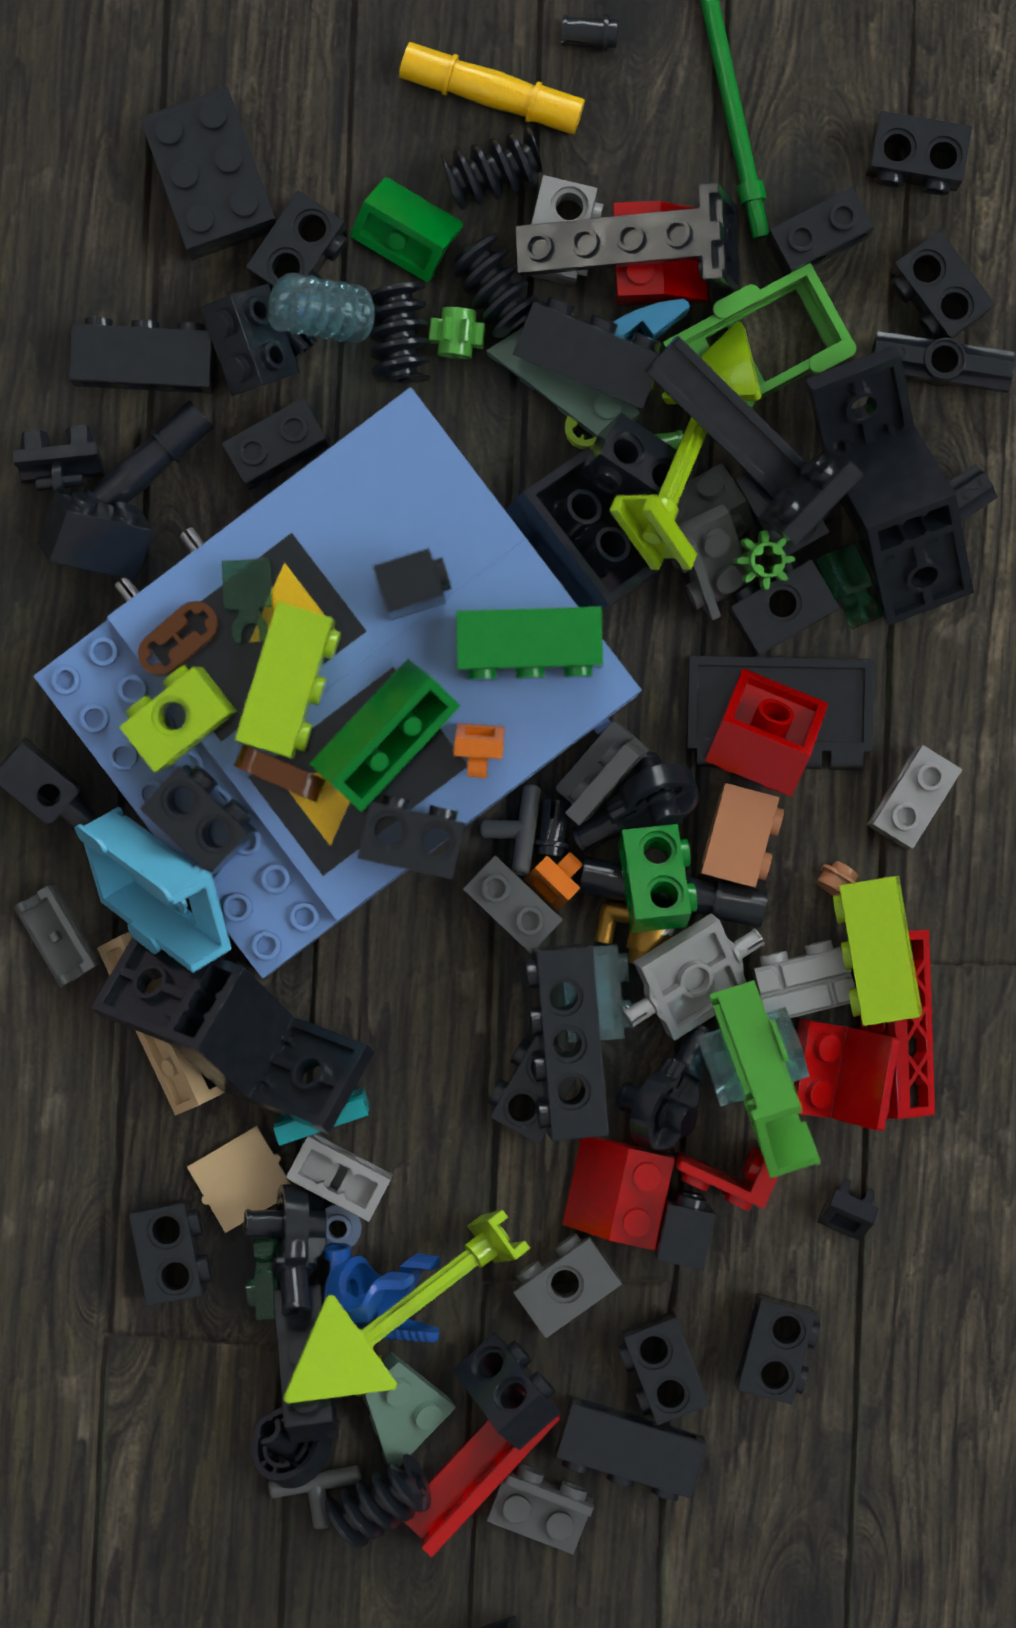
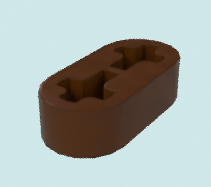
(171, 629)
(279, 773)

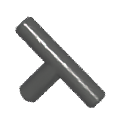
(522, 829)
(317, 1491)

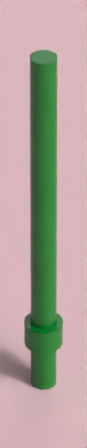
(750, 190)

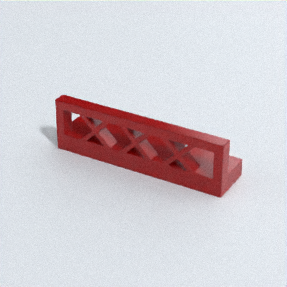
(920, 1067)
(467, 1482)

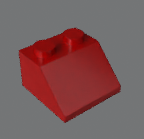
(658, 281)
(767, 732)
(618, 1191)

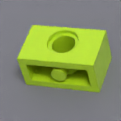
(205, 712)

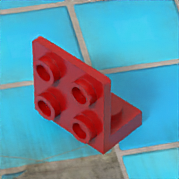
(847, 1072)
(754, 1190)

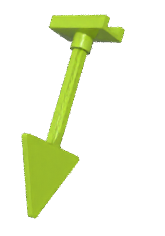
(651, 518)
(341, 1357)

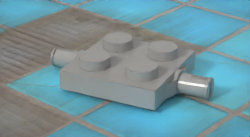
(686, 971)

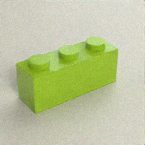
(288, 680)
(878, 951)

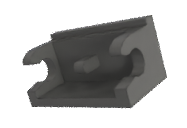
(57, 935)

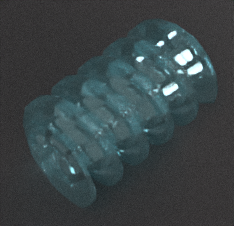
(321, 308)

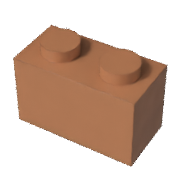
(741, 835)

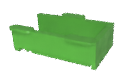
(751, 299)
(764, 1078)

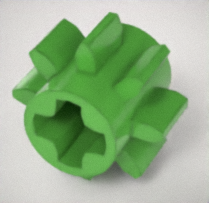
(456, 333)
(757, 571)

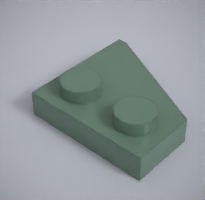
(408, 1413)

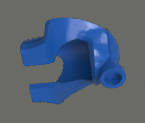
(368, 1294)

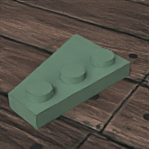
(585, 405)

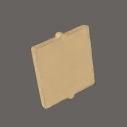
(239, 1177)

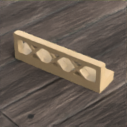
(178, 1077)

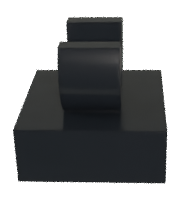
(849, 1213)

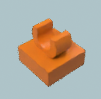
(478, 744)
(554, 881)

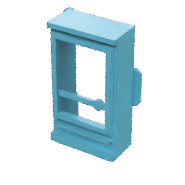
(148, 889)

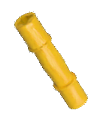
(491, 88)

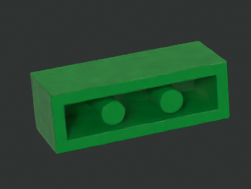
(529, 642)
(385, 734)

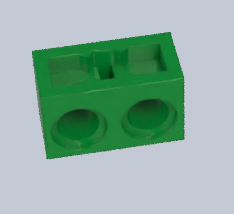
(646, 878)

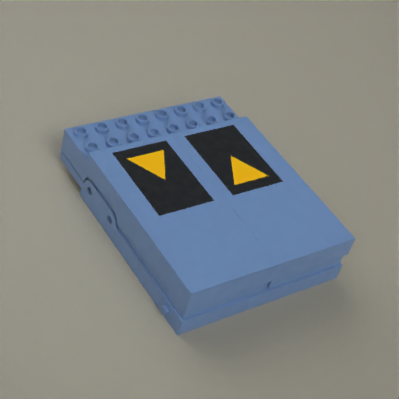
(361, 503)

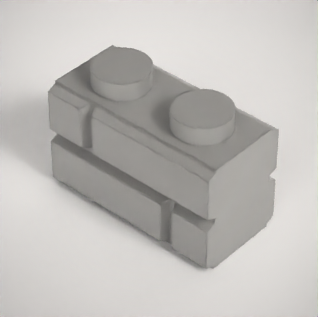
(804, 982)

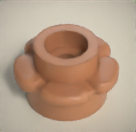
(834, 876)

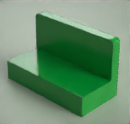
(405, 228)

